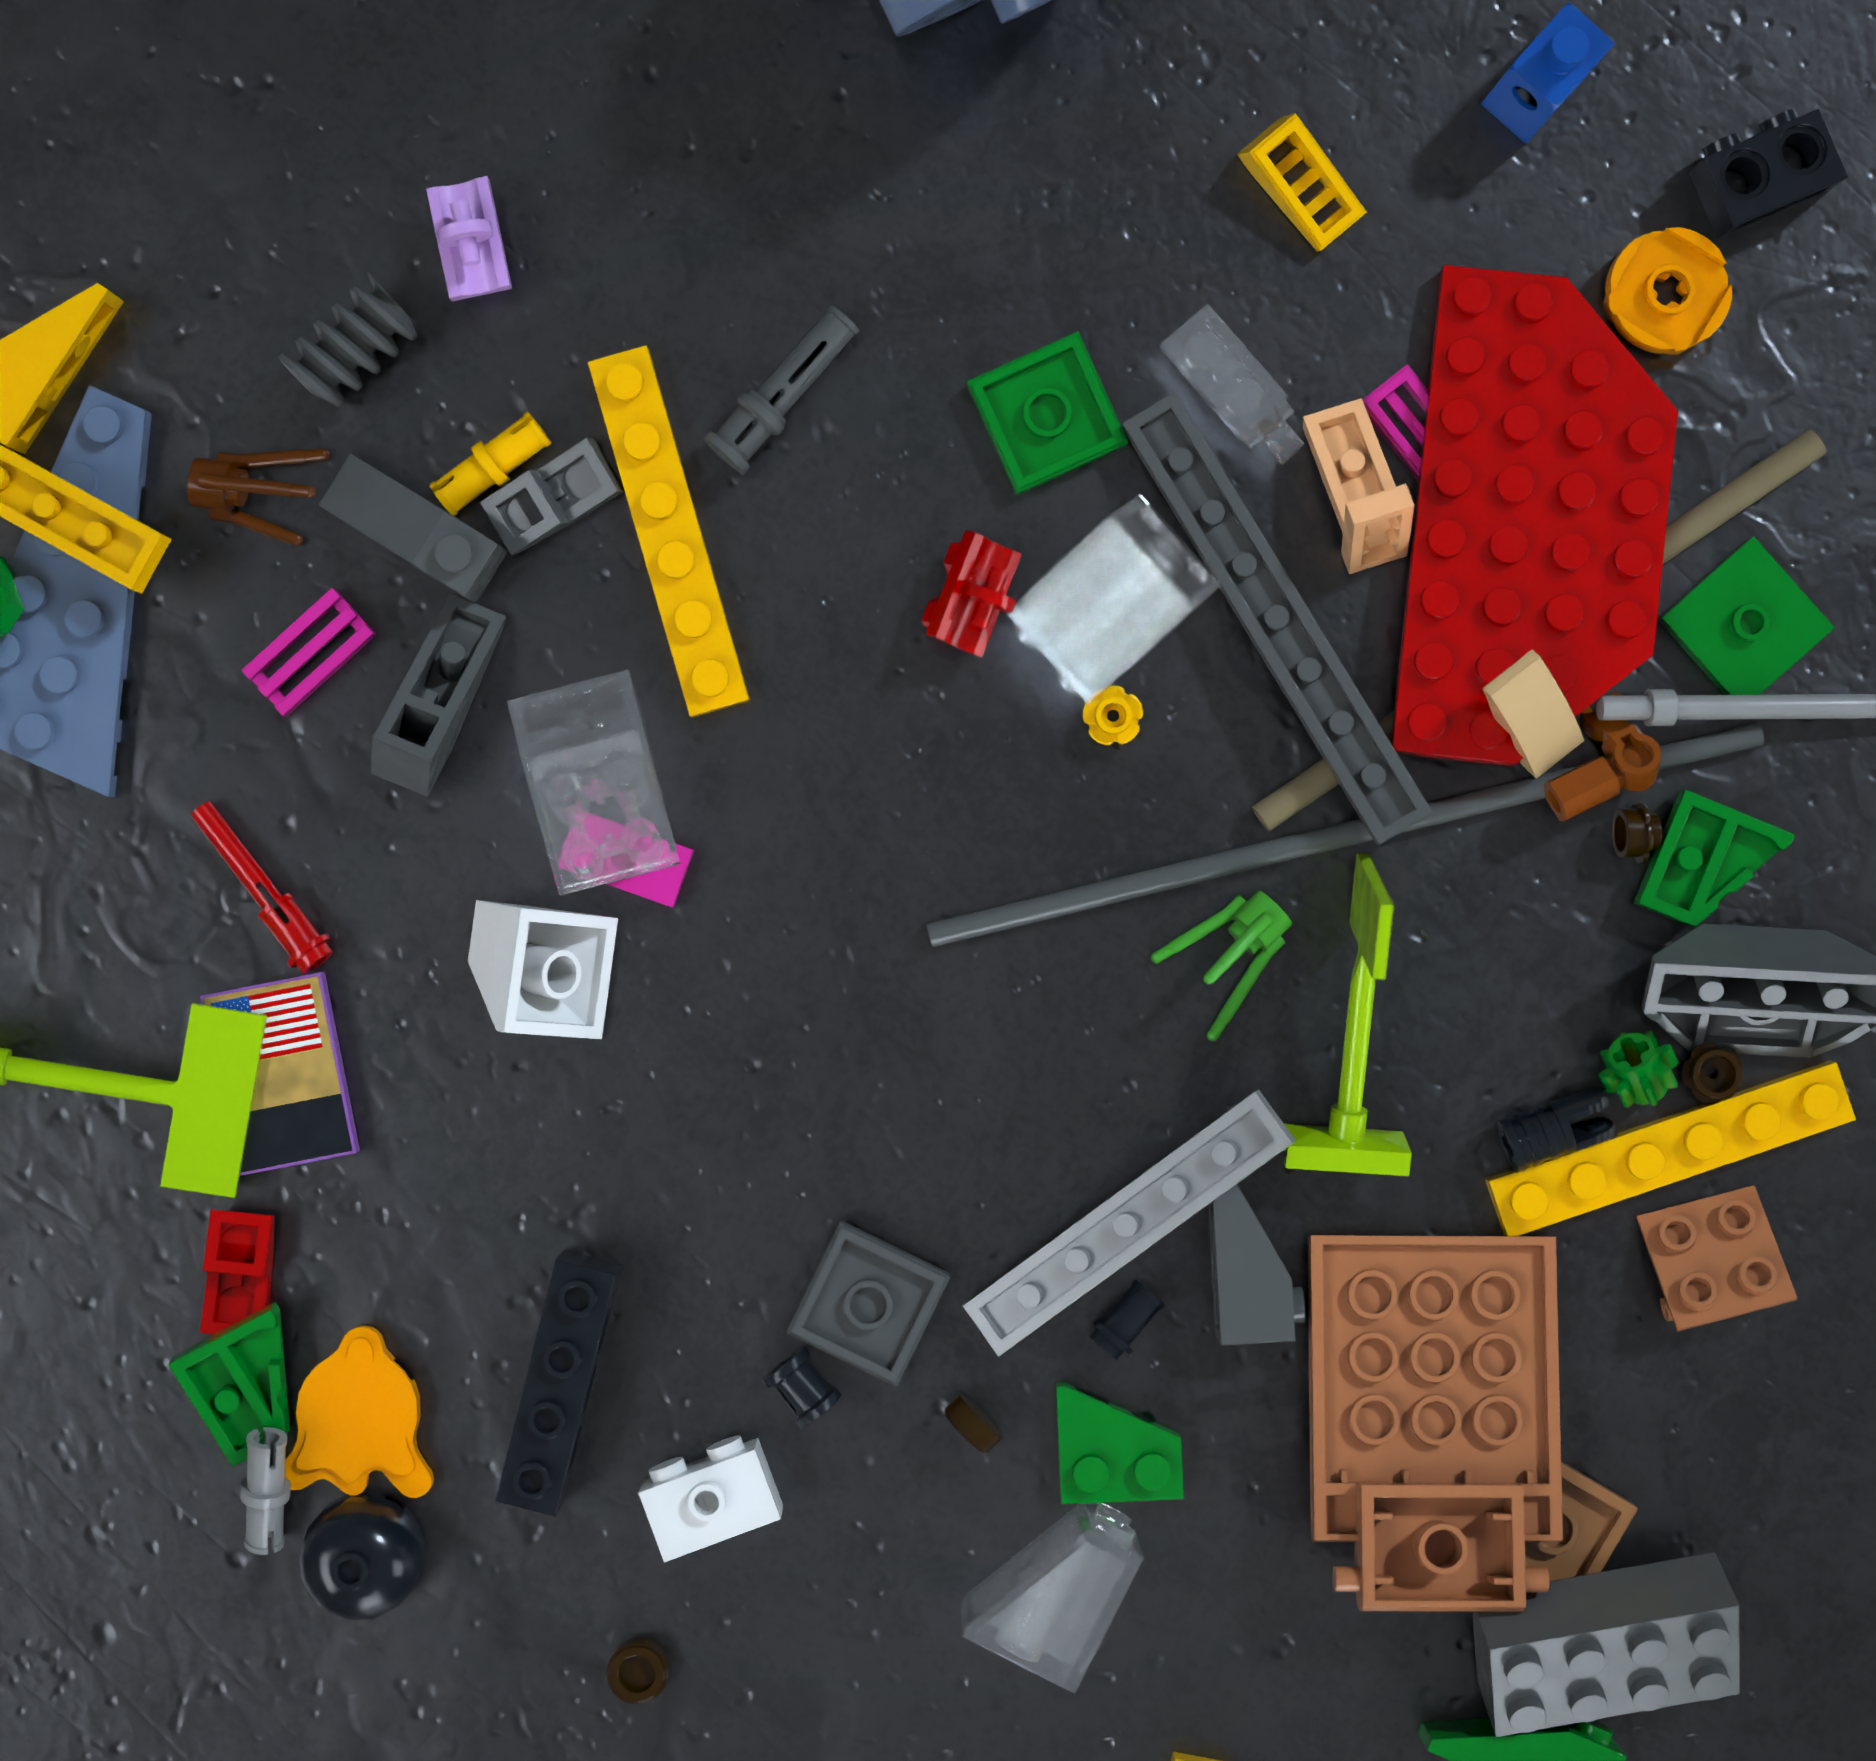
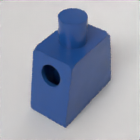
(1548, 70)

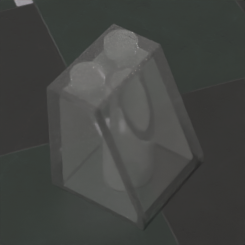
(1112, 599)
(1057, 1595)

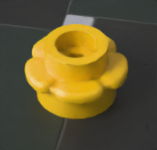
(1123, 729)

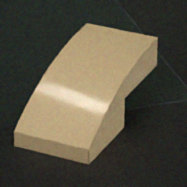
(1534, 713)

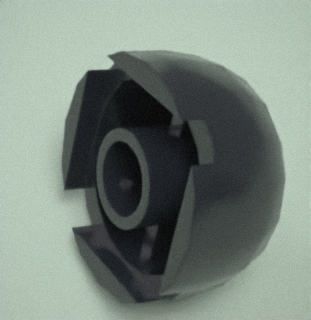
(362, 1556)

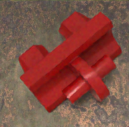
(972, 593)

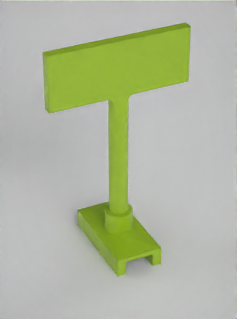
(207, 1100)
(1346, 1141)

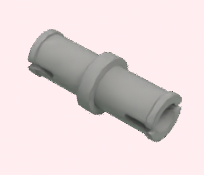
(265, 1490)

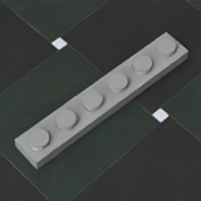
(1129, 1222)

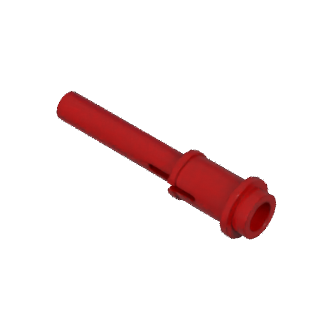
(298, 936)

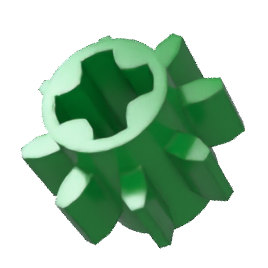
(1638, 1068)

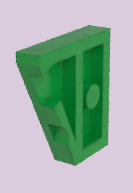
(1112, 1453)

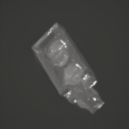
(1233, 383)

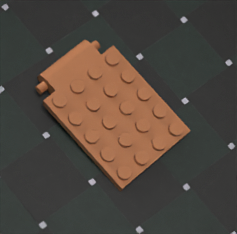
(1435, 1416)

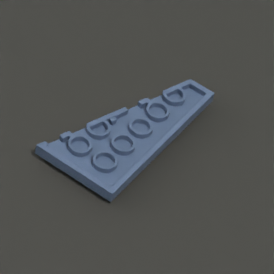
(73, 639)

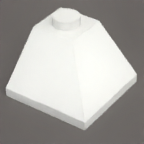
(542, 968)

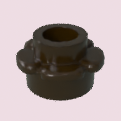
(1636, 832)
(1728, 1072)

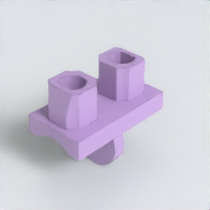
(469, 239)

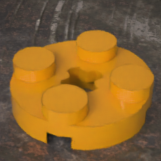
(1702, 282)

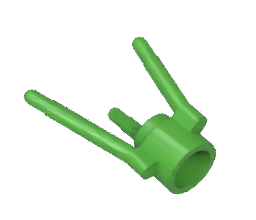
(1255, 926)

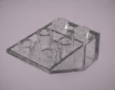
(594, 782)

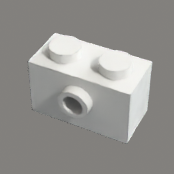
(710, 1497)

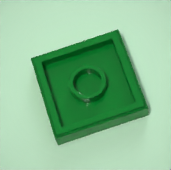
(1047, 413)

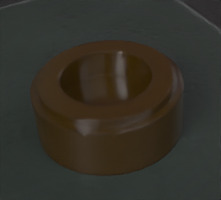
(973, 1424)
(638, 1670)

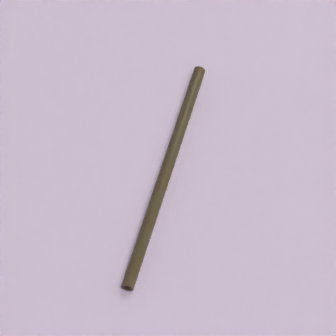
(1679, 536)

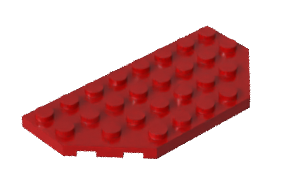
(1529, 510)

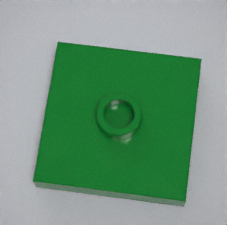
(1746, 622)

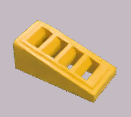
(1270, 177)

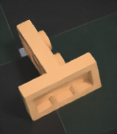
(1360, 486)

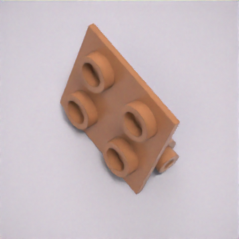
(1715, 1259)

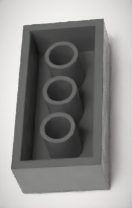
(1610, 1646)

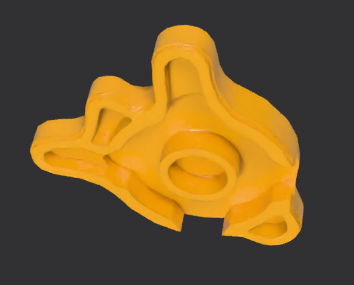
(359, 1418)

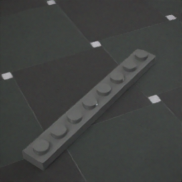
(1276, 619)

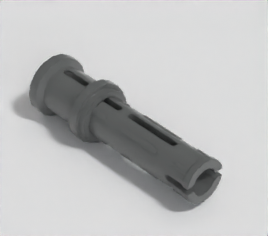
(833, 333)

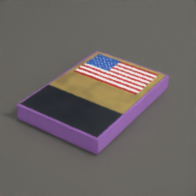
(301, 1085)

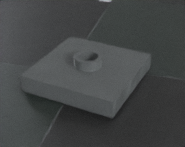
(868, 1303)

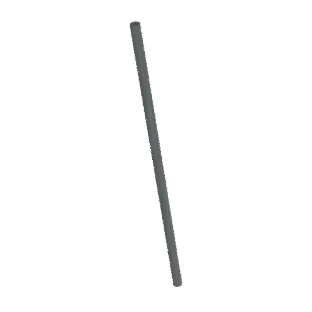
(1299, 845)

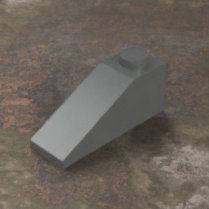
(413, 528)
(436, 696)
(1249, 1281)

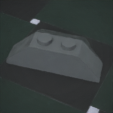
(1762, 990)

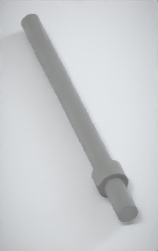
(1664, 707)

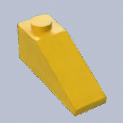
(44, 360)

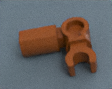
(1630, 765)

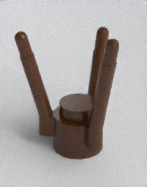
(223, 485)

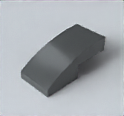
(552, 496)

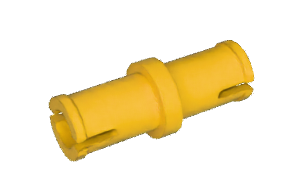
(490, 464)

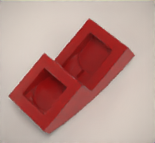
(237, 1268)

